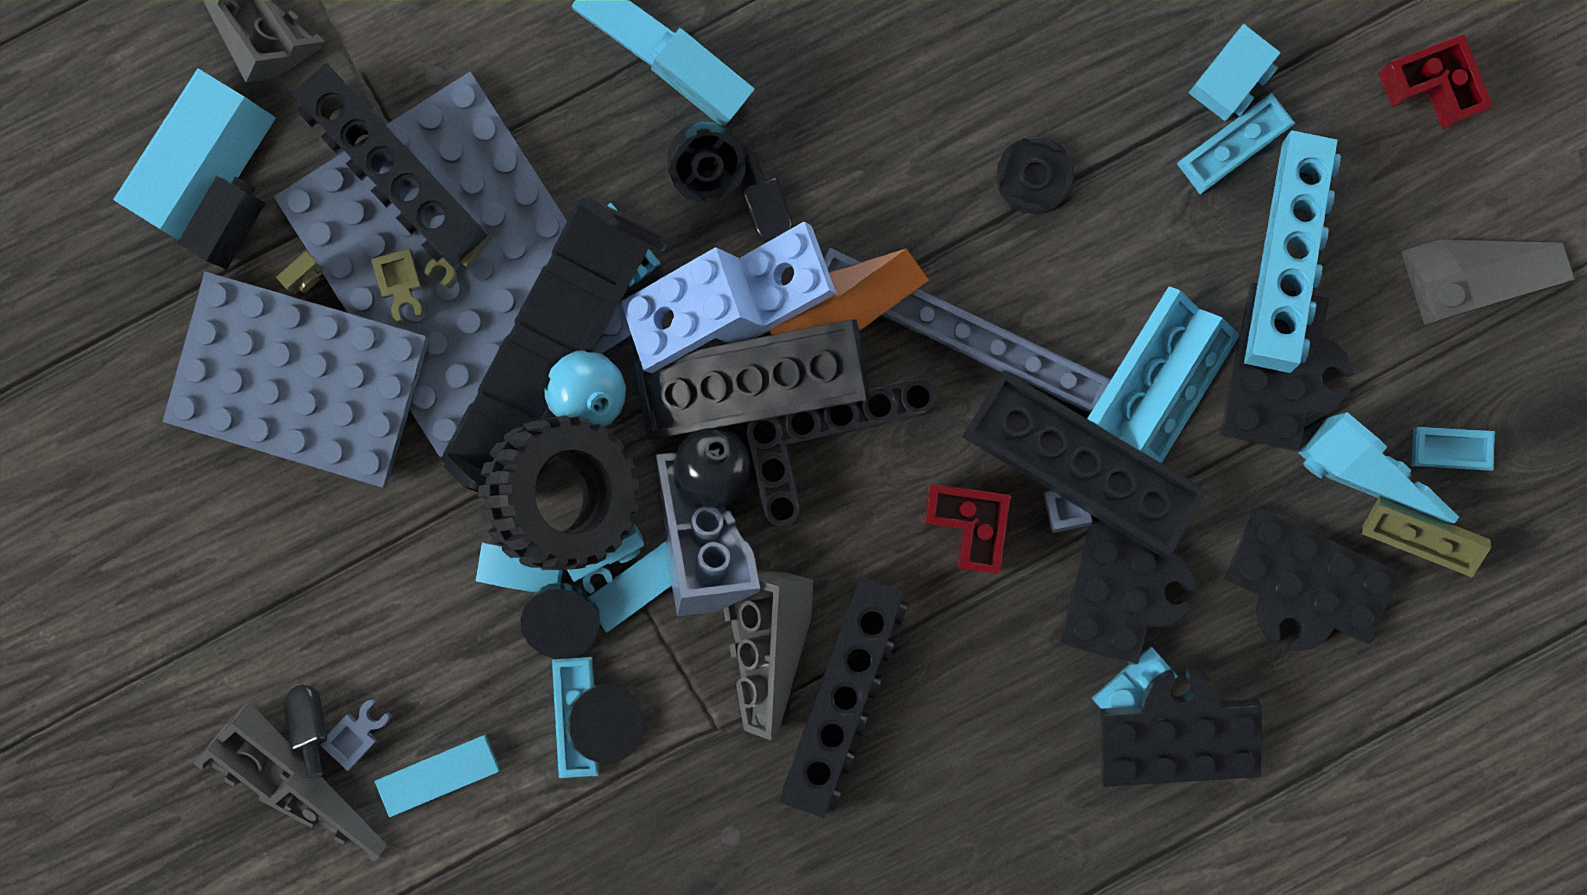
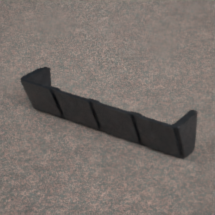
(560, 316)

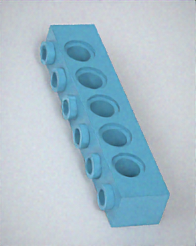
(1265, 343)

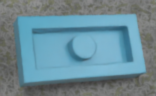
(626, 552)
(1129, 684)

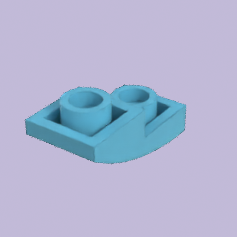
(503, 571)

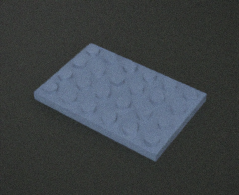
(296, 379)

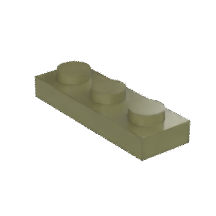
(1426, 536)

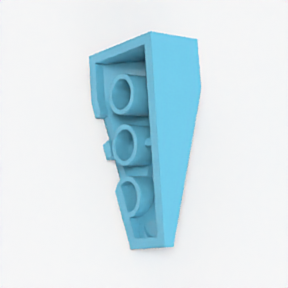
(1355, 457)

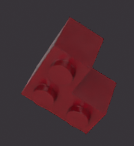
(1445, 74)
(979, 516)

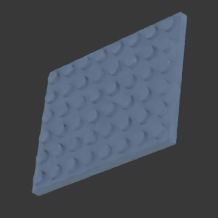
(487, 173)

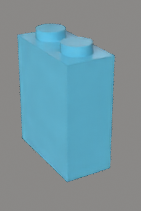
(699, 76)

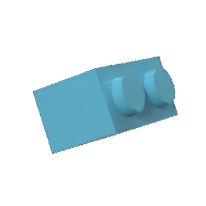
(1234, 73)

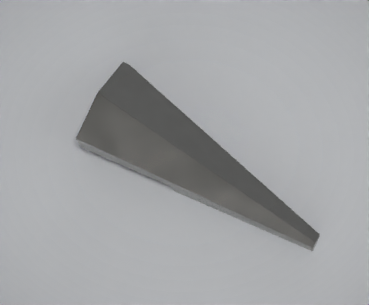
(262, 37)
(263, 760)

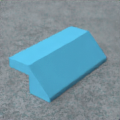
(202, 137)
(1164, 375)

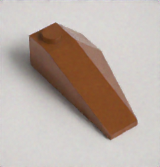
(862, 292)

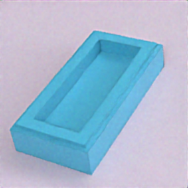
(1453, 448)

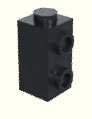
(222, 221)

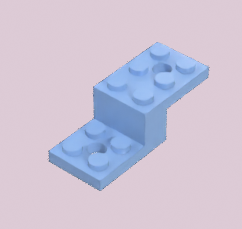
(727, 297)

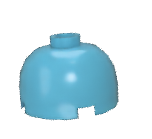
(586, 388)

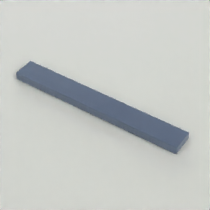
(991, 345)

